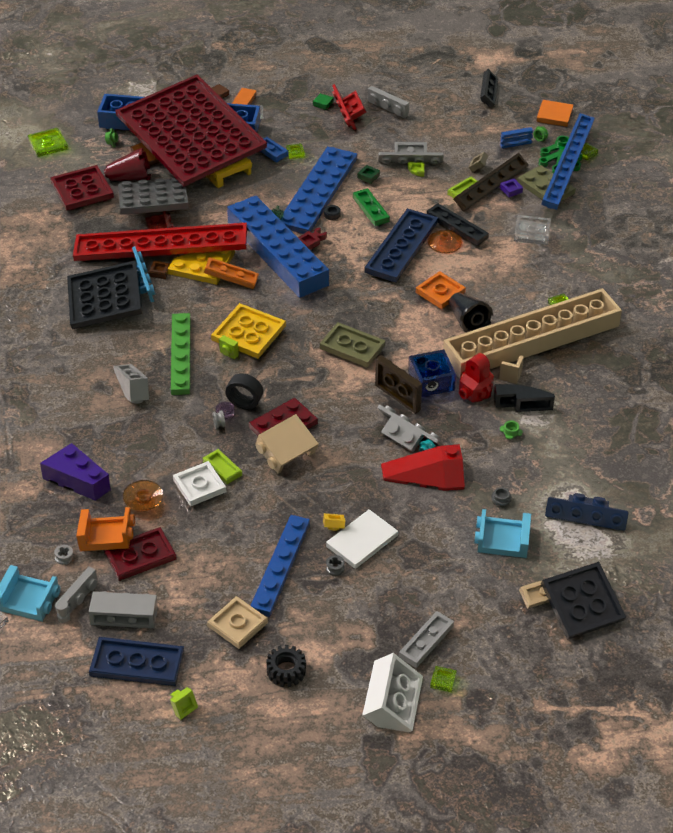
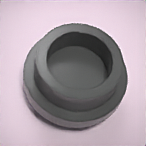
(501, 496)

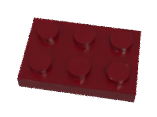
(282, 413)

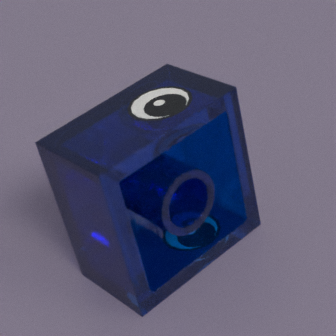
(433, 371)

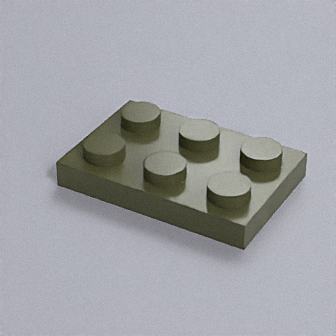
(538, 181)
(352, 344)

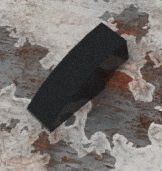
(522, 398)

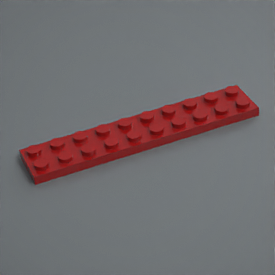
(160, 241)

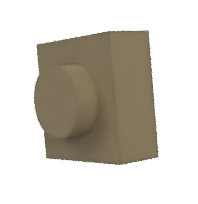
(478, 162)

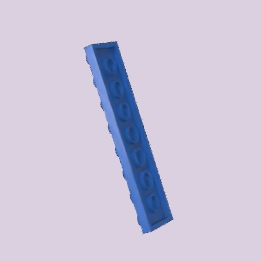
(318, 189)

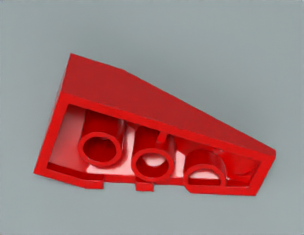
(432, 467)

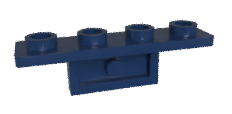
(587, 511)

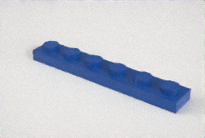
(280, 565)

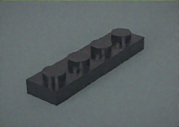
(458, 224)

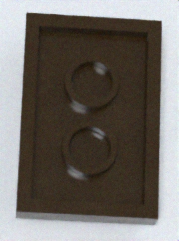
(398, 384)

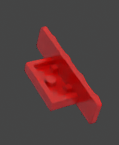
(350, 106)

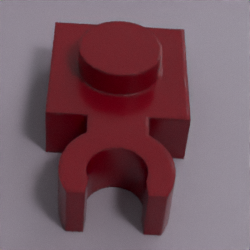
(312, 240)

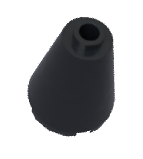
(470, 312)

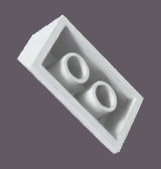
(393, 694)

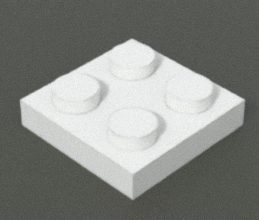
(199, 483)

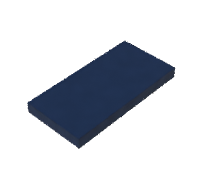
(136, 661)

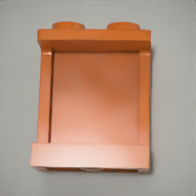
(105, 532)

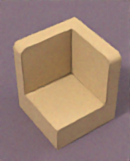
(511, 372)

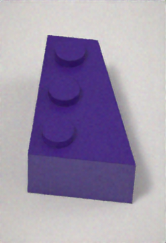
(77, 471)

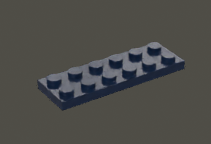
(401, 245)

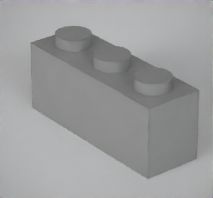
(123, 609)

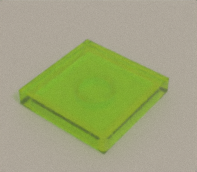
(47, 142)

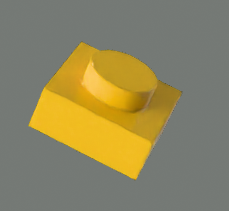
(333, 521)

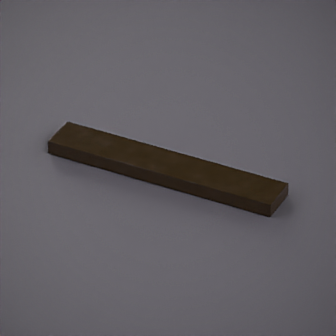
(490, 182)

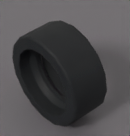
(249, 383)

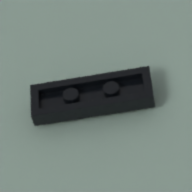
(489, 88)

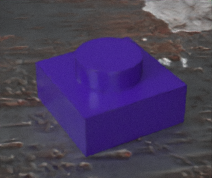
(511, 187)

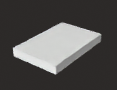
(362, 538)

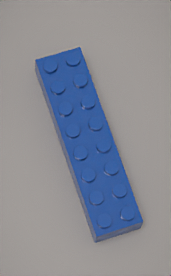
(279, 247)

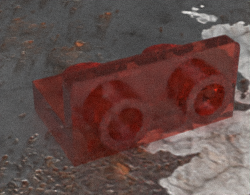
(159, 221)

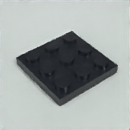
(583, 600)

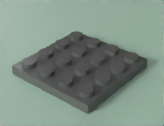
(152, 196)

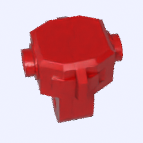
(476, 380)

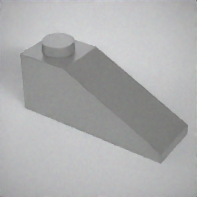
(133, 383)

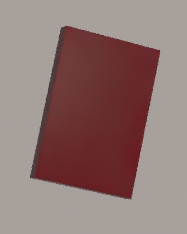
(144, 553)

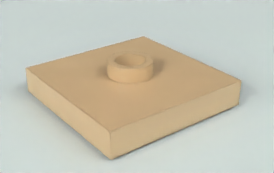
(237, 622)

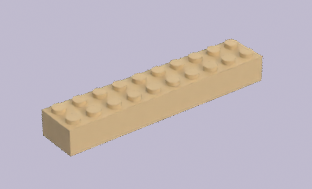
(535, 331)

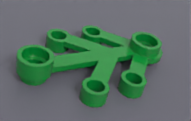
(559, 144)

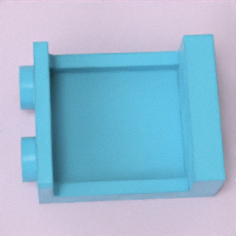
(503, 535)
(27, 595)

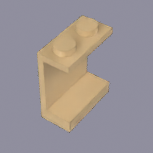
(286, 443)

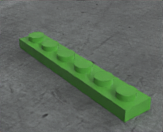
(180, 354)

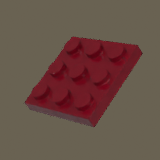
(82, 187)

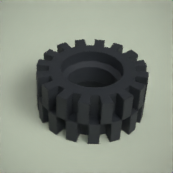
(286, 676)

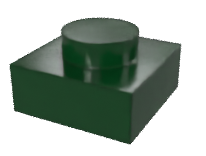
(368, 174)

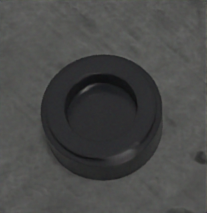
(332, 212)

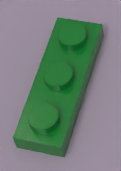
(371, 207)

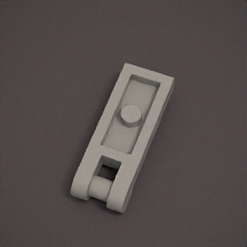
(76, 594)

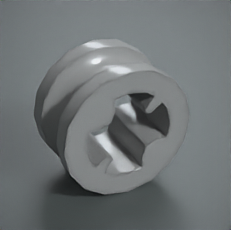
(218, 419)
(63, 559)

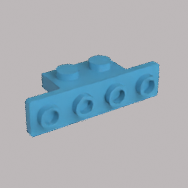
(144, 279)

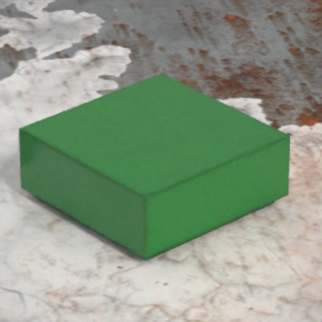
(323, 101)

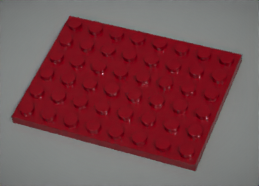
(191, 129)

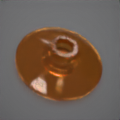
(444, 241)
(142, 495)

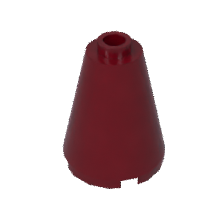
(129, 167)

